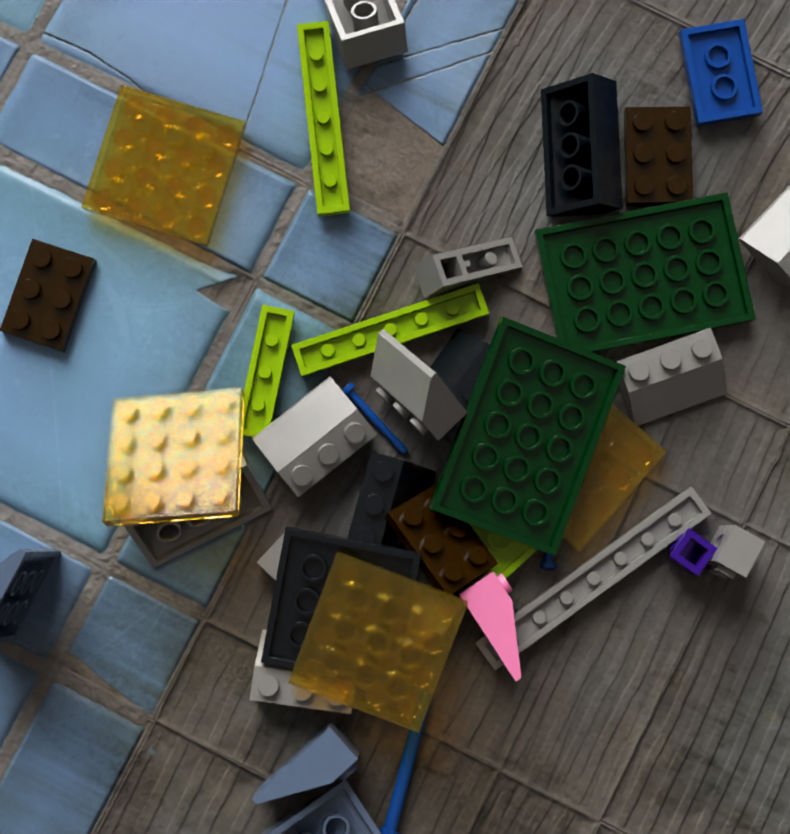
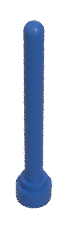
(402, 781)

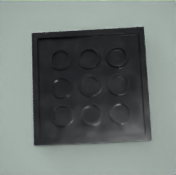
(302, 576)

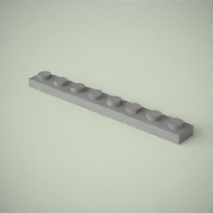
(602, 571)

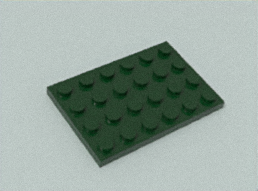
(645, 274)
(527, 436)

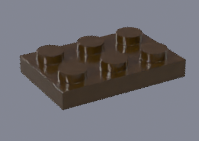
(657, 155)
(48, 295)
(448, 547)

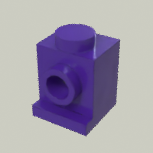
(691, 552)

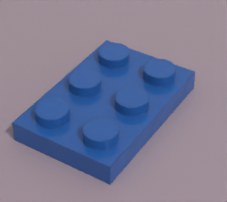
(720, 72)

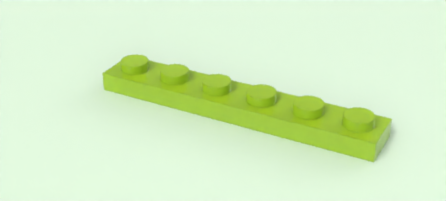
(323, 119)
(402, 324)

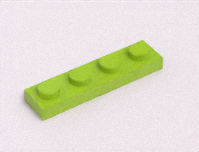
(266, 368)

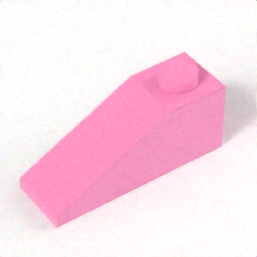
(494, 614)

